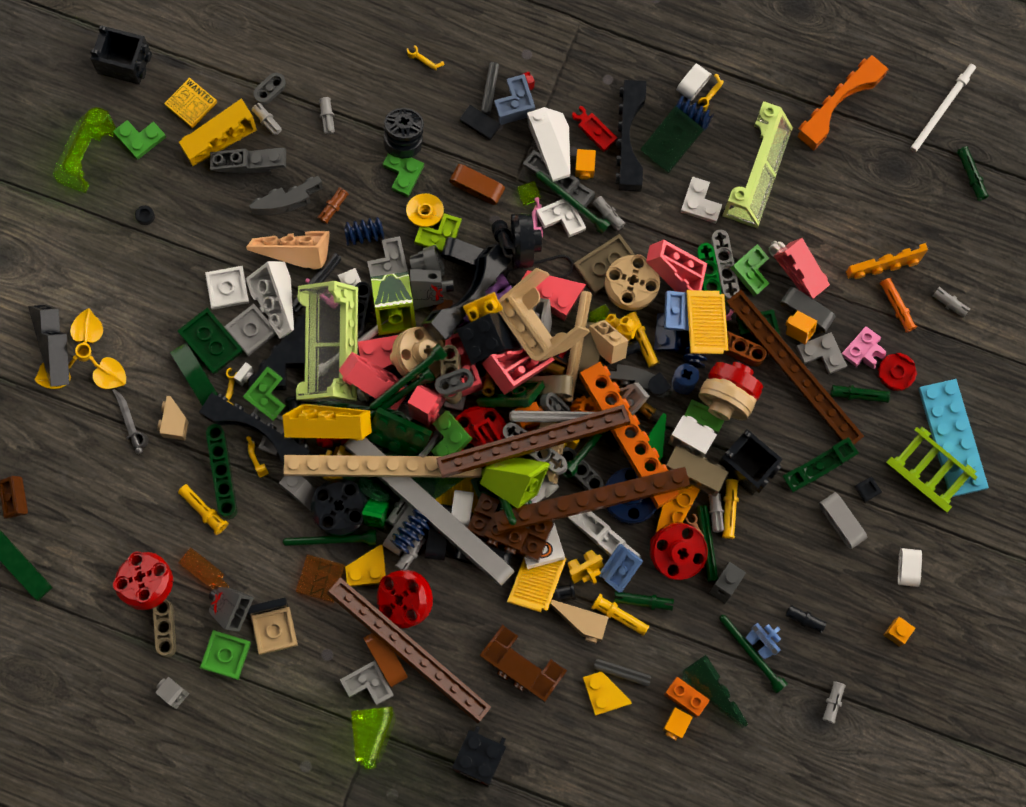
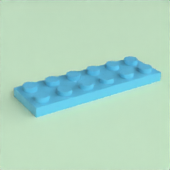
(953, 433)

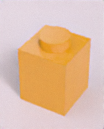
(585, 164)
(801, 327)
(899, 631)
(677, 724)

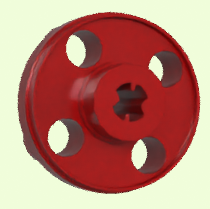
(739, 375)
(474, 416)
(669, 555)
(143, 580)
(405, 598)

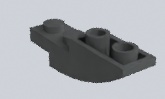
(248, 161)
(280, 202)
(628, 375)

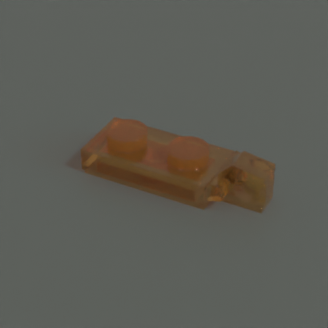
(202, 569)

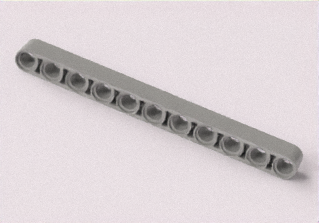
(439, 517)

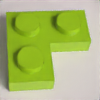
(448, 228)

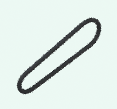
(544, 260)

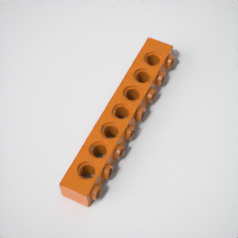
(601, 373)

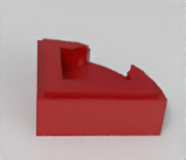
(530, 80)

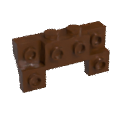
(521, 541)
(519, 669)

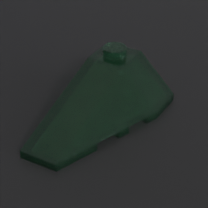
(705, 679)

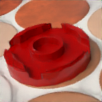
(897, 371)

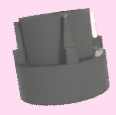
(428, 260)

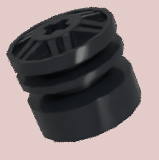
(403, 133)

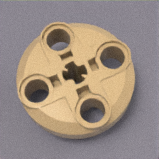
(629, 274)
(414, 351)
(726, 399)

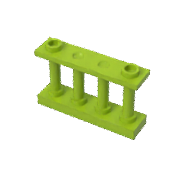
(929, 487)

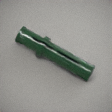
(972, 173)
(860, 393)
(644, 601)

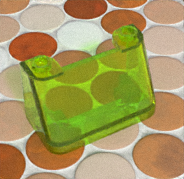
(90, 125)
(371, 734)

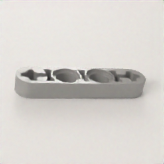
(725, 265)
(557, 457)

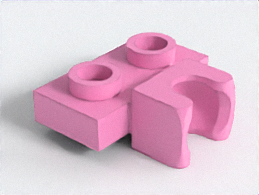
(864, 348)

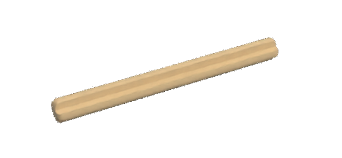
(576, 350)

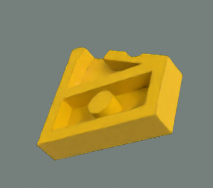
(367, 569)
(604, 693)

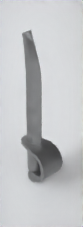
(133, 434)
(437, 437)

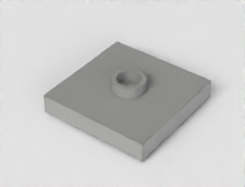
(250, 329)

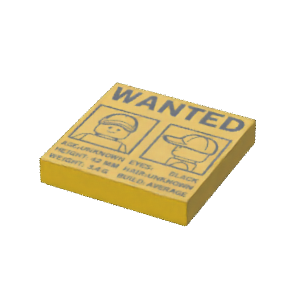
(190, 103)

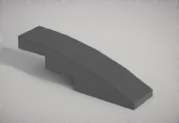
(570, 184)

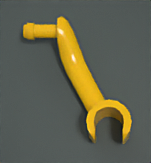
(424, 60)
(711, 93)
(230, 385)
(260, 469)

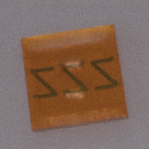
(318, 577)

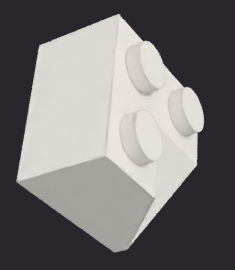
(692, 436)

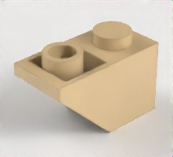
(609, 341)
(174, 423)

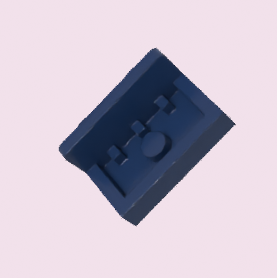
(668, 339)

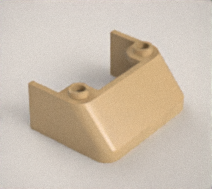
(527, 326)

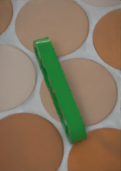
(714, 277)

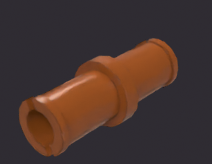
(333, 205)

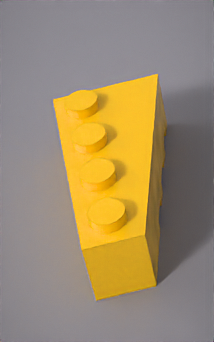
(218, 133)
(326, 422)

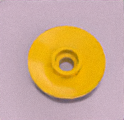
(425, 203)

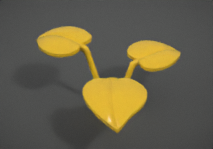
(89, 329)

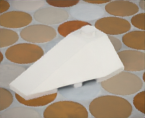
(552, 139)
(273, 291)

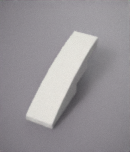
(599, 532)

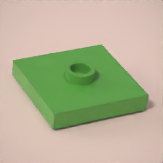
(225, 655)

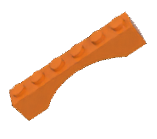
(868, 75)

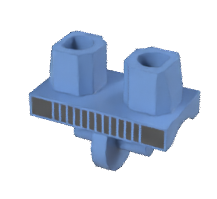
(759, 633)

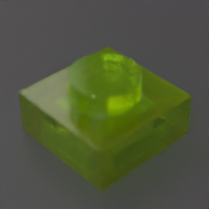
(528, 193)
(599, 314)

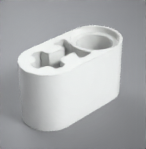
(693, 82)
(462, 506)
(909, 567)

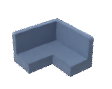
(518, 104)

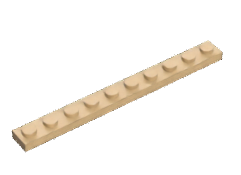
(367, 466)

